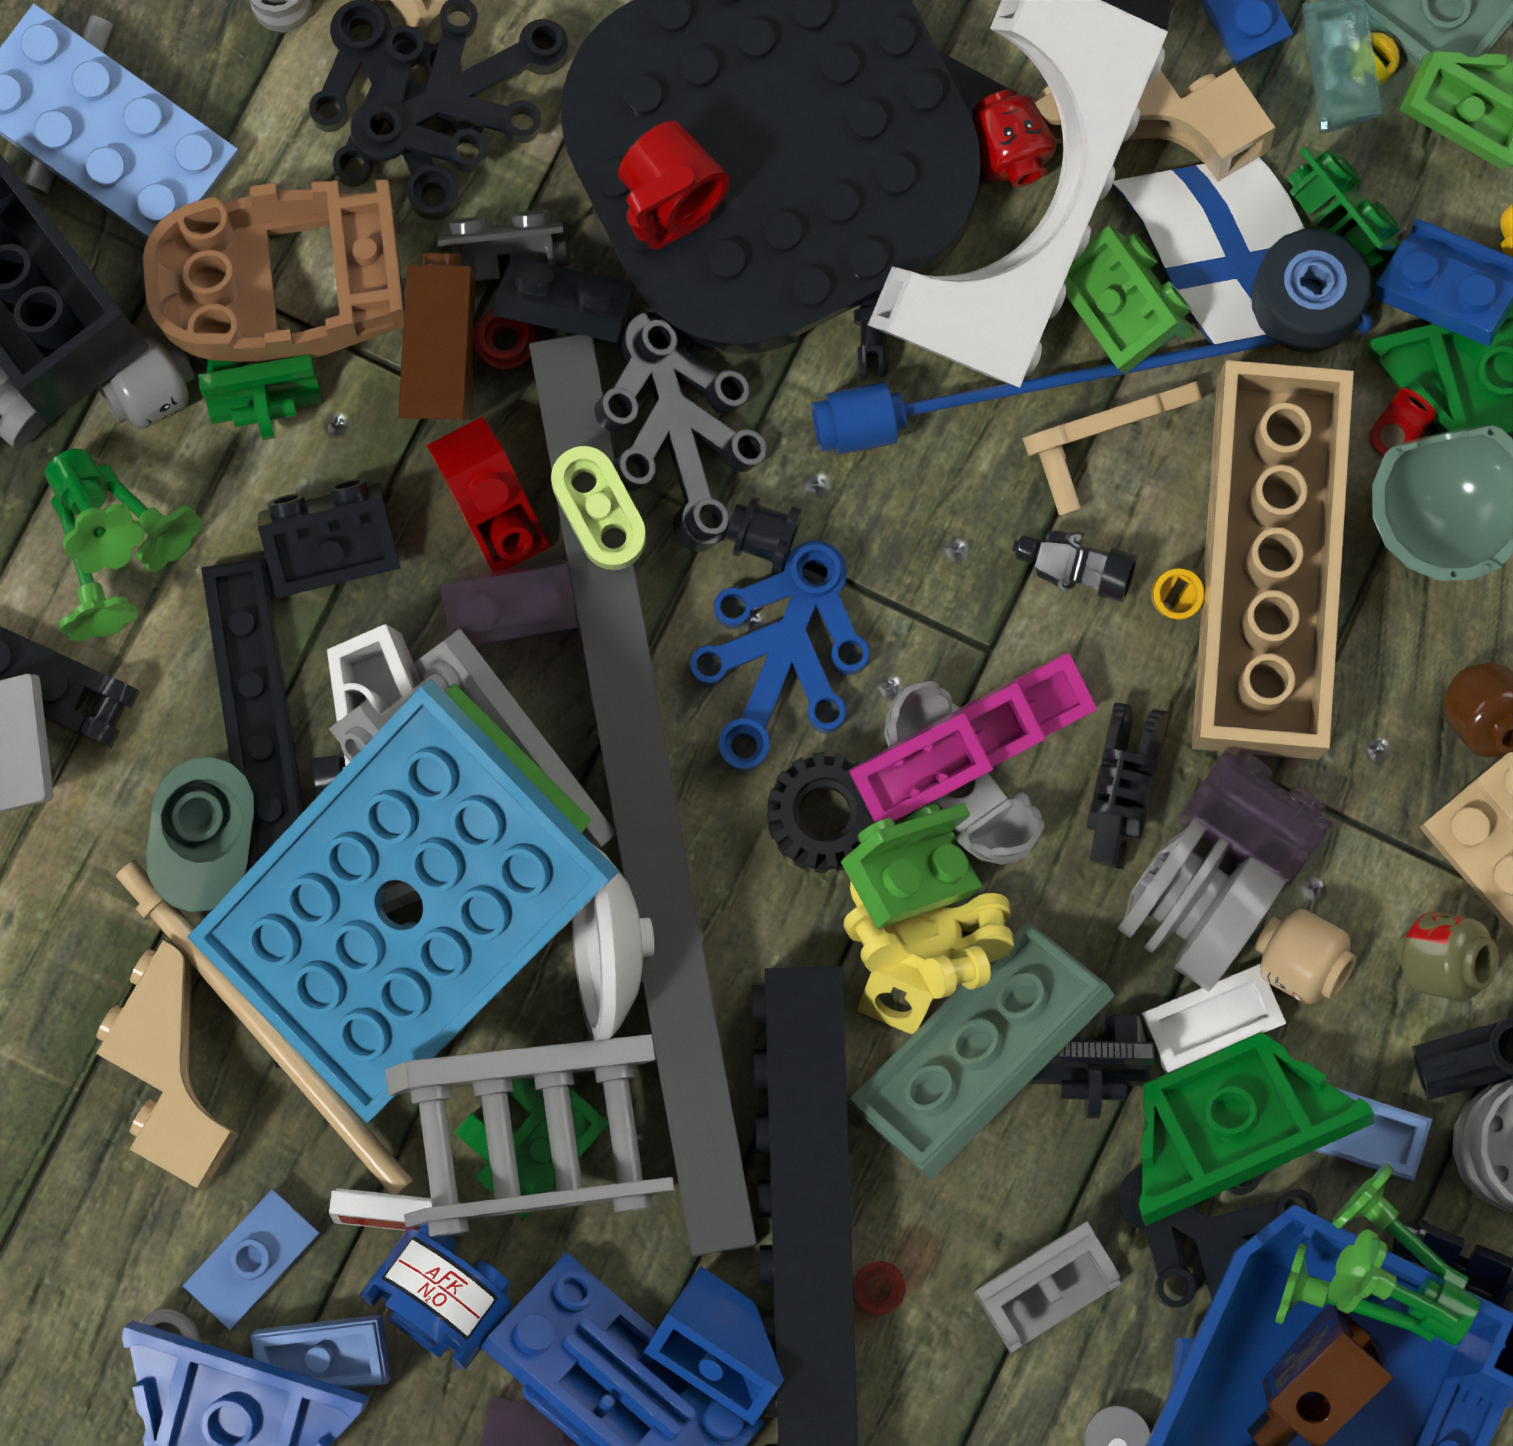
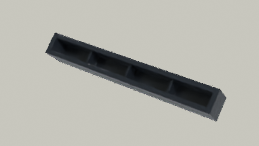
(807, 1204)

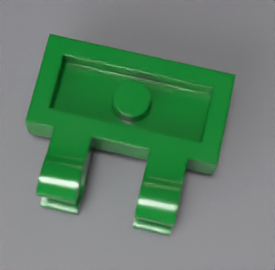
(532, 1139)

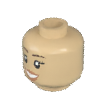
(1305, 956)

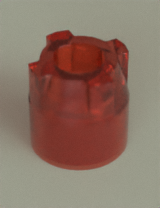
(896, 1282)

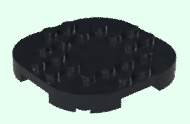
(834, 144)

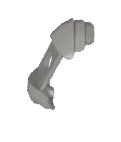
(999, 826)

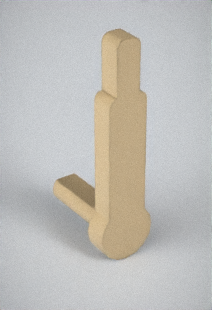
(1051, 441)

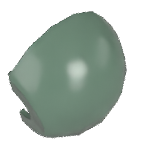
(1448, 502)

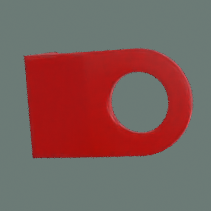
(1405, 415)

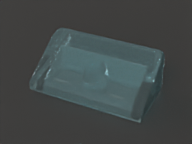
(1341, 63)

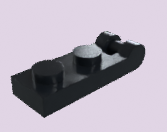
(66, 687)

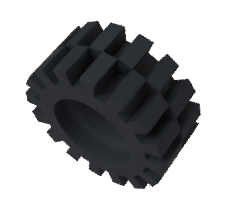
(785, 820)

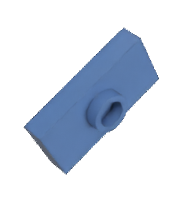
(252, 1259)
(332, 1351)

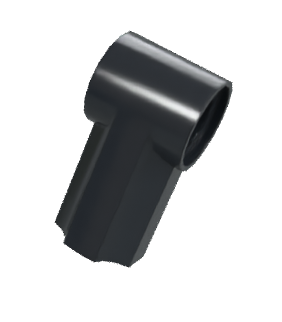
(1462, 1060)

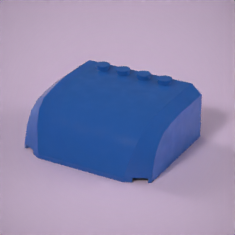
(1436, 1389)

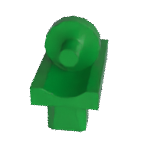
(259, 391)

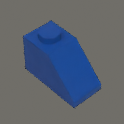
(719, 1346)

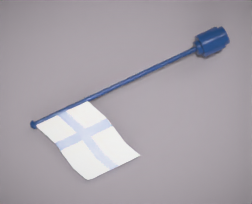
(1210, 249)

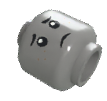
(149, 386)

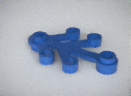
(785, 645)

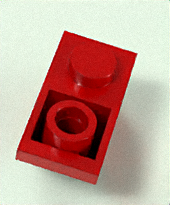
(488, 495)

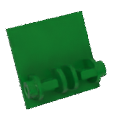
(1337, 178)

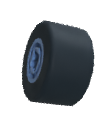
(1305, 314)

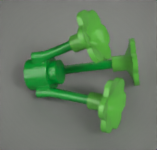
(107, 538)
(1435, 1308)

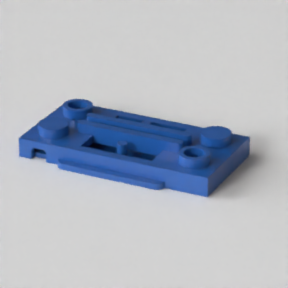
(589, 1373)

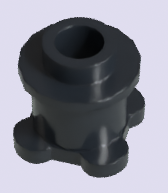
(763, 532)

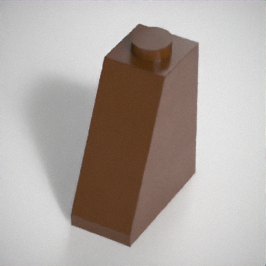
(438, 340)

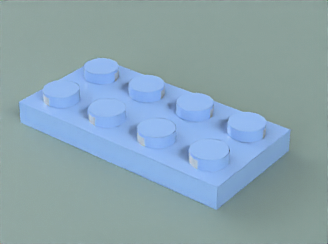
(103, 126)

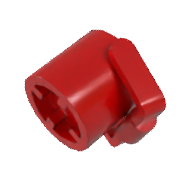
(670, 181)

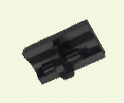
(1102, 1068)

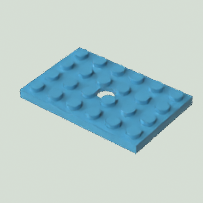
(457, 824)

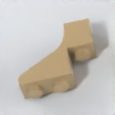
(1214, 120)
(153, 1044)

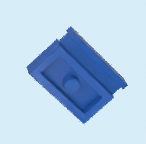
(1449, 282)

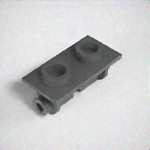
(525, 238)

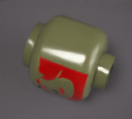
(1448, 956)

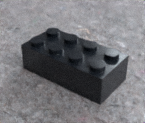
(55, 317)

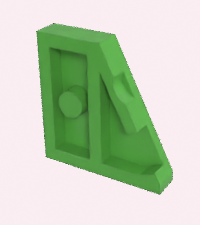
(1466, 102)

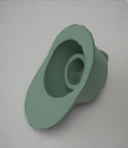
(199, 833)

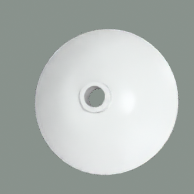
(610, 955)

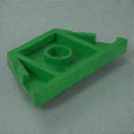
(1455, 374)
(1235, 1121)

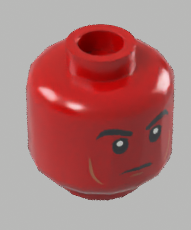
(1013, 138)

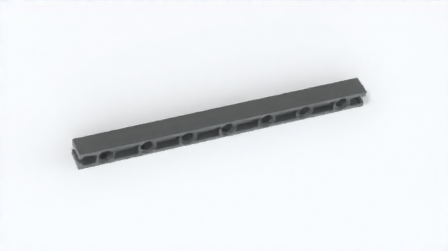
(648, 830)

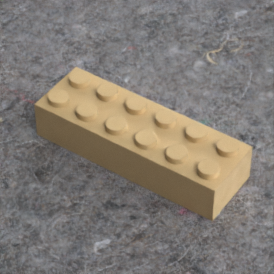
(1273, 560)

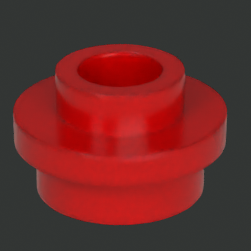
(504, 360)

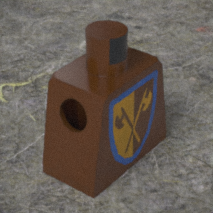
(1334, 1361)

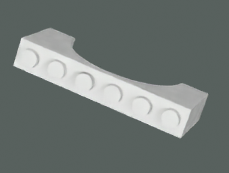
(996, 315)

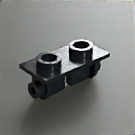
(1487, 1270)

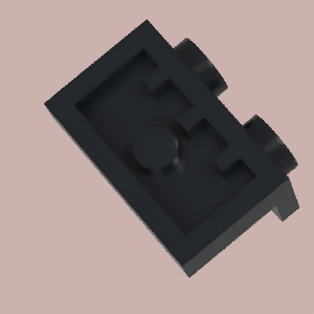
(327, 537)

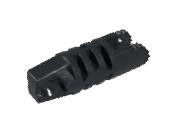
(1124, 785)

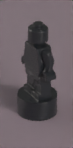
(1064, 560)

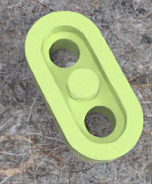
(600, 509)

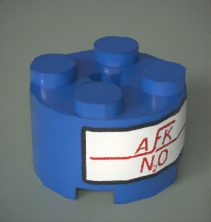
(439, 1295)

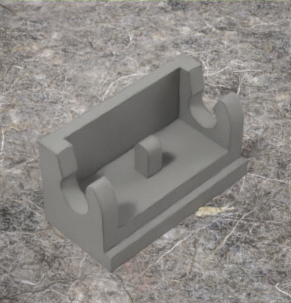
(1048, 1286)

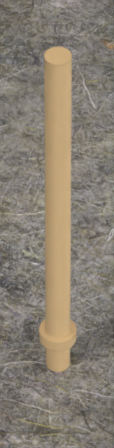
(306, 1078)

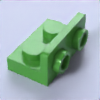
(1124, 299)
(911, 865)

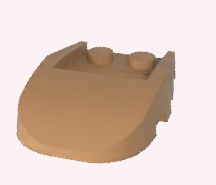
(214, 274)

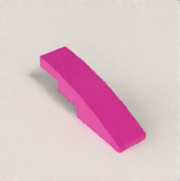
(973, 739)

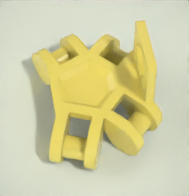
(928, 954)

